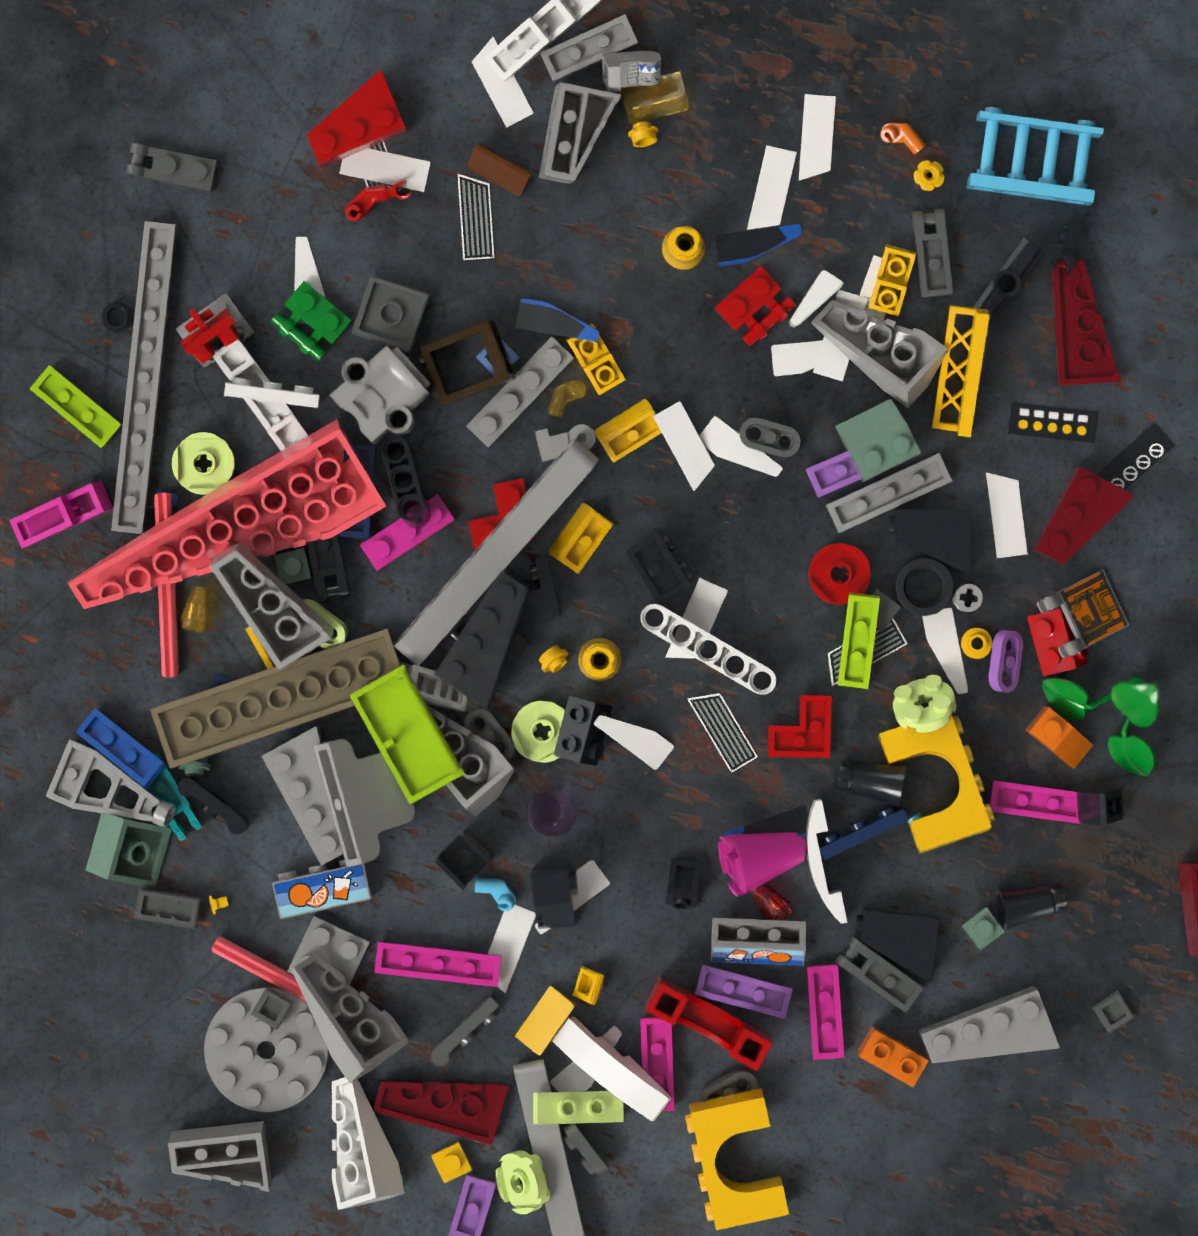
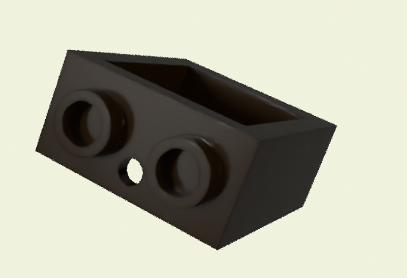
(495, 351)

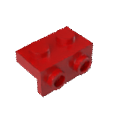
(1050, 632)

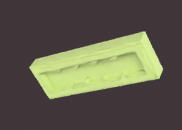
(577, 1107)

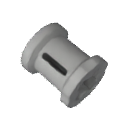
(974, 591)

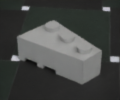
(572, 129)
(223, 1153)

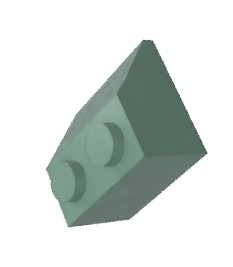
(877, 440)
(128, 850)

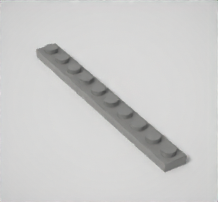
(144, 377)

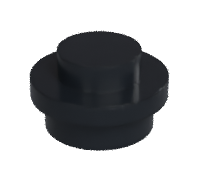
(117, 317)

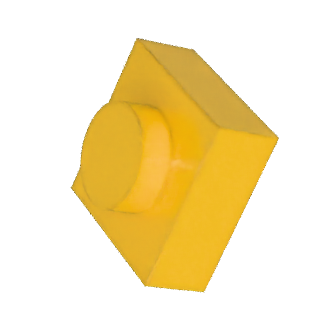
(451, 1162)

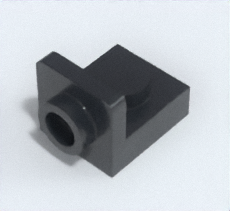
(683, 883)

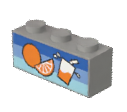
(321, 889)
(758, 941)

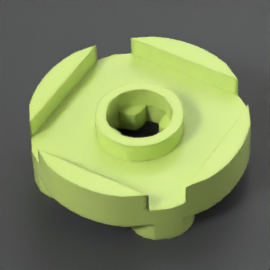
(191, 450)
(926, 690)
(525, 724)
(528, 1168)

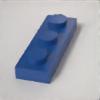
(121, 748)

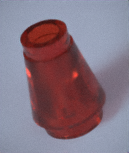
(771, 903)

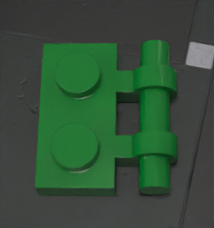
(318, 314)

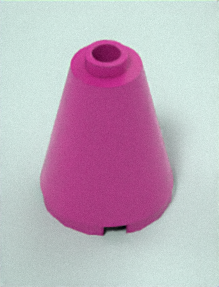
(759, 857)

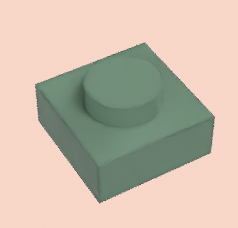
(293, 566)
(982, 928)

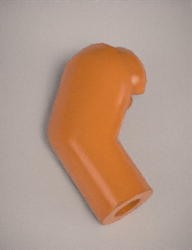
(902, 133)

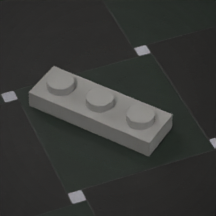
(588, 48)

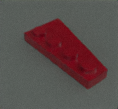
(1080, 338)
(450, 1107)

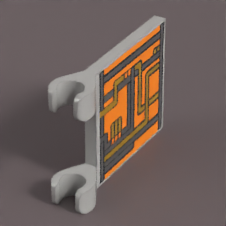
(1090, 611)

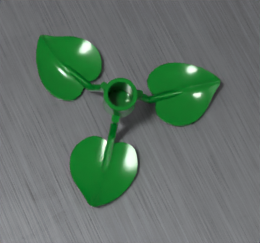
(1132, 698)

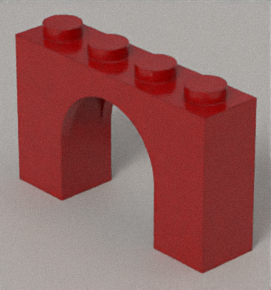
(737, 1036)

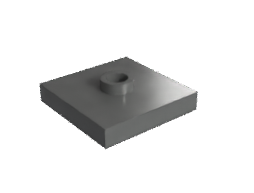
(390, 314)

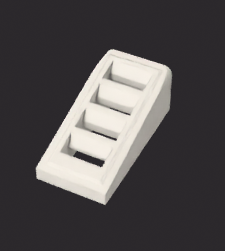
(820, 291)
(433, 699)

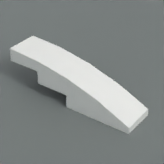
(536, 35)
(612, 1070)

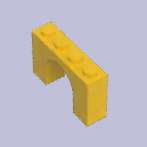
(968, 813)
(731, 1201)

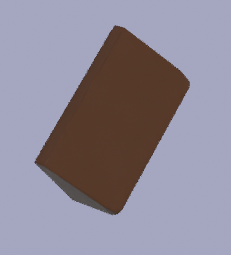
(498, 170)

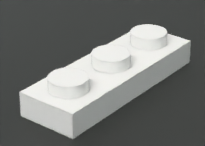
(271, 392)

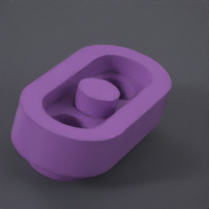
(1005, 661)

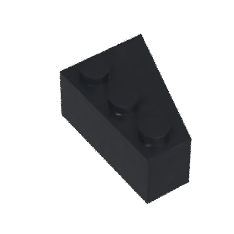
(553, 895)

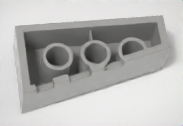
(269, 606)
(302, 786)
(993, 1029)

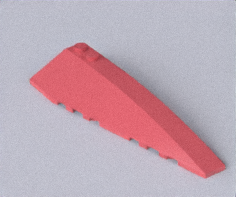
(269, 508)

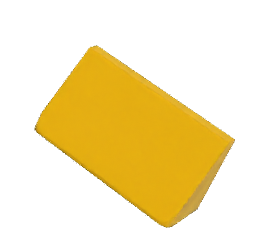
(628, 430)
(580, 538)
(545, 1020)

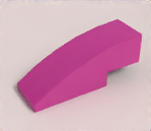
(61, 514)

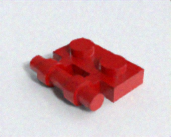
(748, 299)

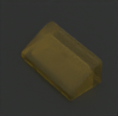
(655, 100)

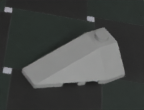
(889, 354)
(482, 762)
(351, 1026)

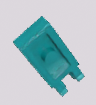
(166, 789)

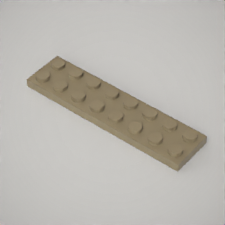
(271, 699)

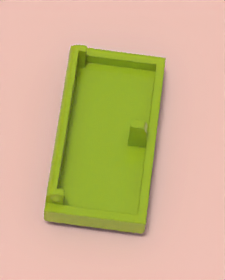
(407, 734)

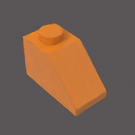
(1059, 737)

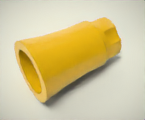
(679, 258)
(599, 646)

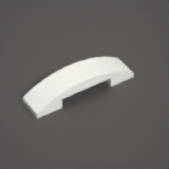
(274, 416)
(817, 824)

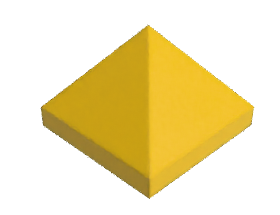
(589, 985)

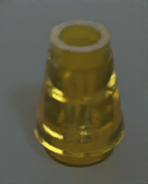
(197, 611)

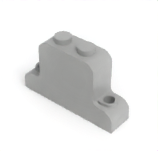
(361, 798)

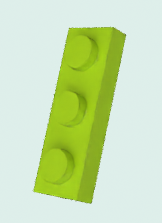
(76, 406)
(858, 640)

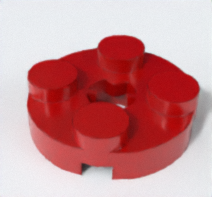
(839, 556)

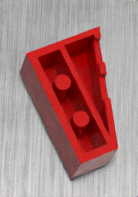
(357, 123)

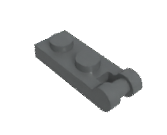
(172, 167)
(932, 254)
(880, 975)
(463, 1032)

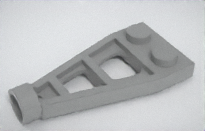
(74, 773)

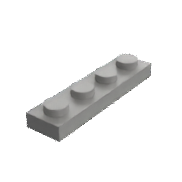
(520, 392)
(888, 493)

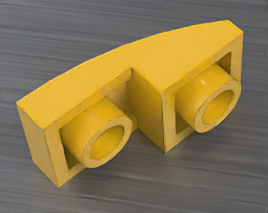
(892, 280)
(597, 363)

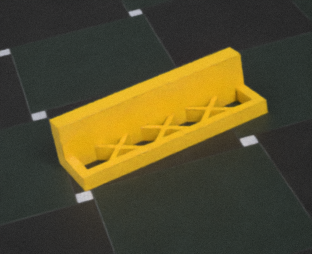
(972, 372)

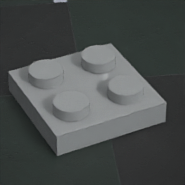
(334, 944)

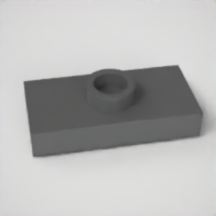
(167, 908)

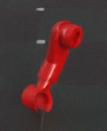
(369, 196)

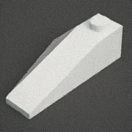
(365, 1160)

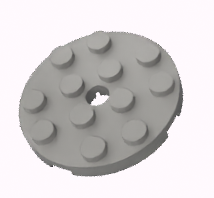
(260, 1081)

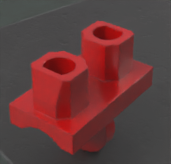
(198, 340)

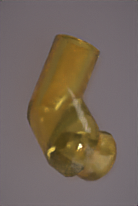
(566, 393)

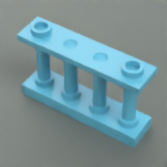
(1016, 182)

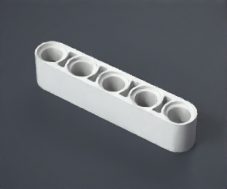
(723, 652)

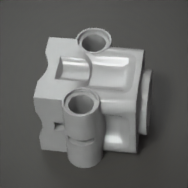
(387, 388)

